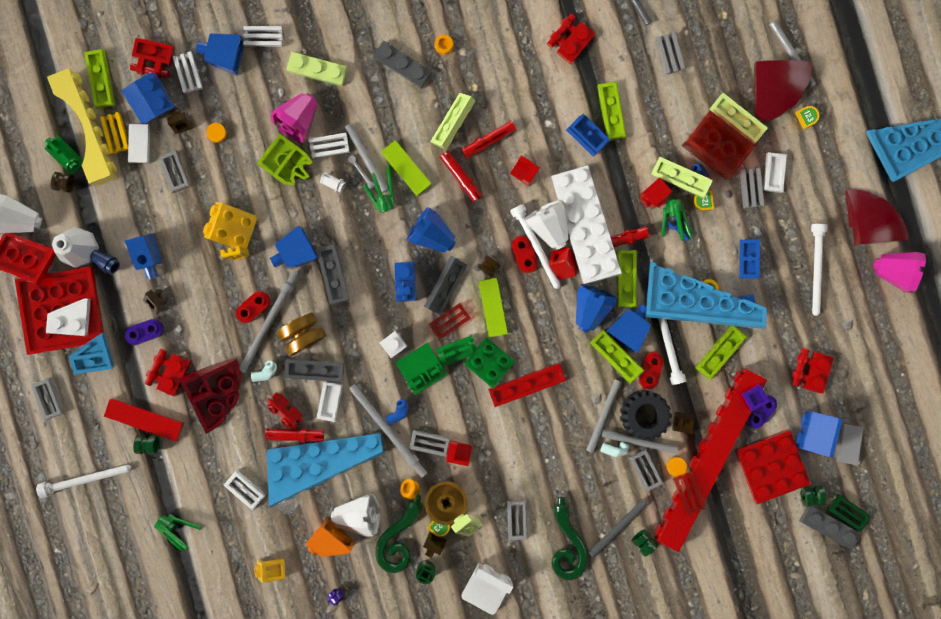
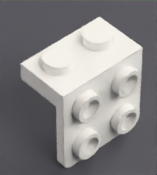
(487, 588)

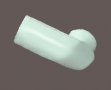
(266, 374)
(615, 451)

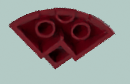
(778, 86)
(873, 219)
(213, 392)

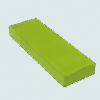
(99, 79)
(611, 111)
(406, 168)
(628, 279)
(492, 307)
(720, 352)
(616, 356)

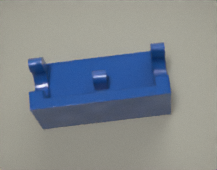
(588, 134)
(749, 259)

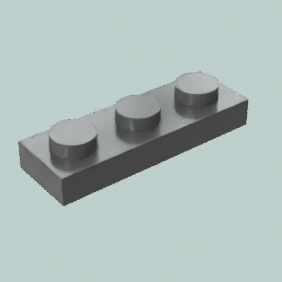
(402, 64)
(332, 274)
(445, 285)
(314, 370)
(830, 527)

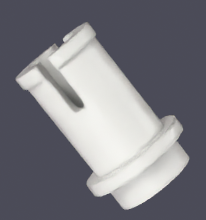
(332, 182)

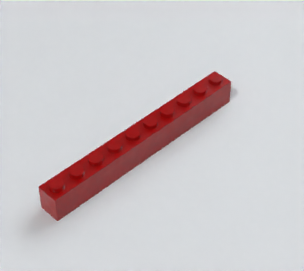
(709, 459)

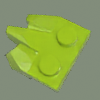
(284, 161)

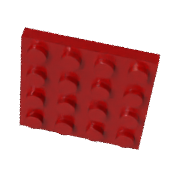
(56, 292)

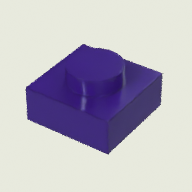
(755, 397)

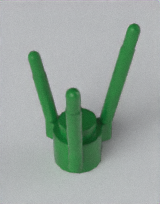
(382, 203)
(675, 209)
(165, 526)

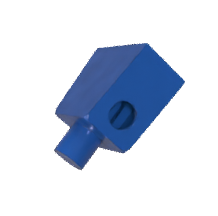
(223, 51)
(143, 248)
(294, 250)
(630, 328)

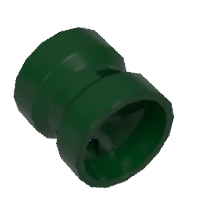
(146, 444)
(813, 496)
(644, 542)
(425, 568)

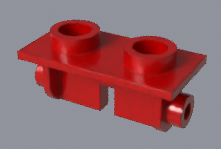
(279, 406)

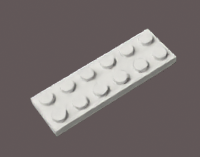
(586, 225)

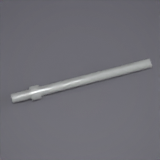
(287, 288)
(411, 459)

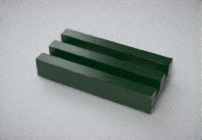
(835, 503)

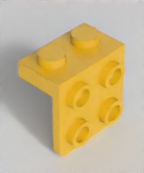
(229, 226)

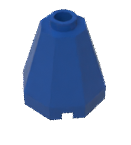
(431, 232)
(592, 307)

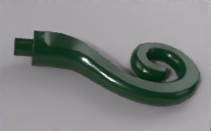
(411, 514)
(561, 515)

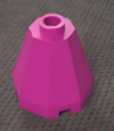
(296, 116)
(901, 269)

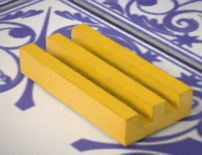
(104, 120)
(235, 254)

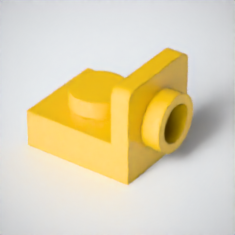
(270, 570)

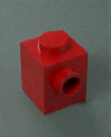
(655, 194)

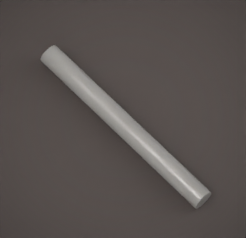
(787, 46)
(365, 156)
(603, 416)
(633, 440)

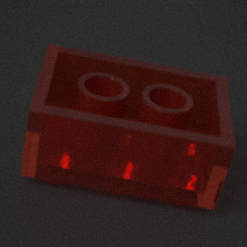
(718, 145)

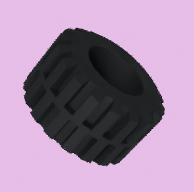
(661, 419)

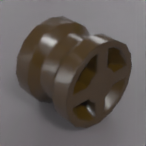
(62, 182)
(489, 266)

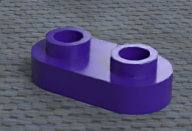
(143, 332)
(762, 413)

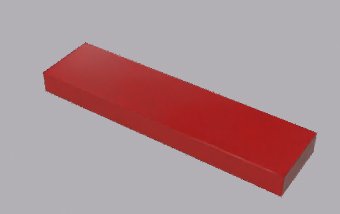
(527, 385)
(143, 419)

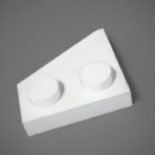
(70, 319)

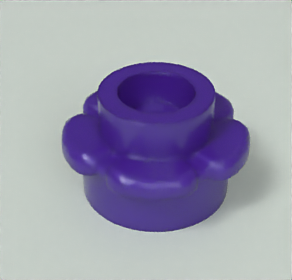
(335, 596)

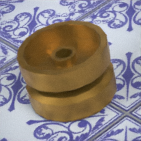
(299, 331)
(443, 491)

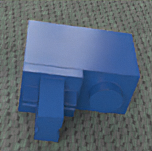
(405, 282)

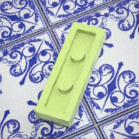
(316, 69)
(738, 118)
(453, 121)
(682, 177)
(466, 525)

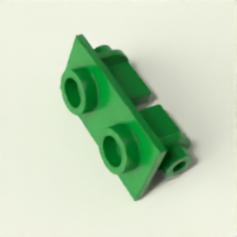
(63, 154)
(456, 351)

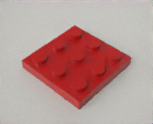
(772, 466)

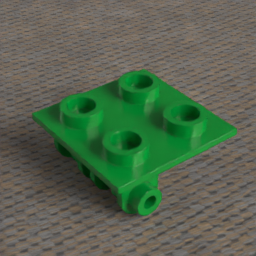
(489, 362)
(421, 368)

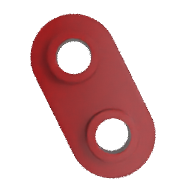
(524, 254)
(253, 308)
(651, 370)

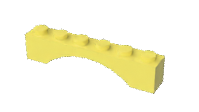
(96, 163)

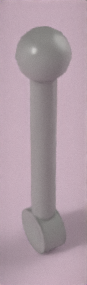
(352, 159)

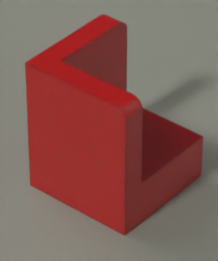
(525, 170)
(564, 263)
(459, 453)

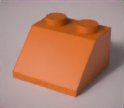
(329, 541)

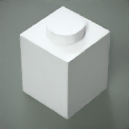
(393, 344)

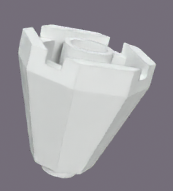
(17, 217)
(550, 224)
(74, 247)
(358, 516)

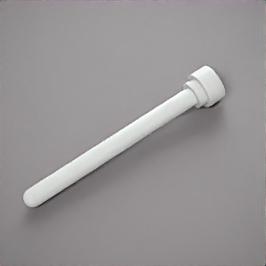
(519, 213)
(818, 231)
(676, 376)
(46, 489)

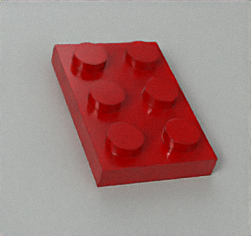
(25, 258)

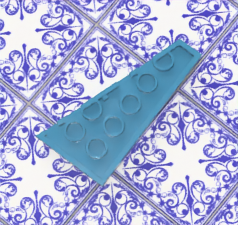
(907, 146)
(691, 300)
(309, 465)

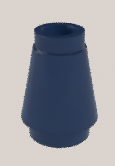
(105, 262)

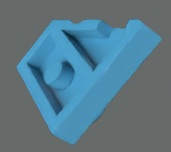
(92, 356)

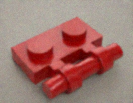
(575, 43)
(152, 51)
(175, 369)
(817, 372)

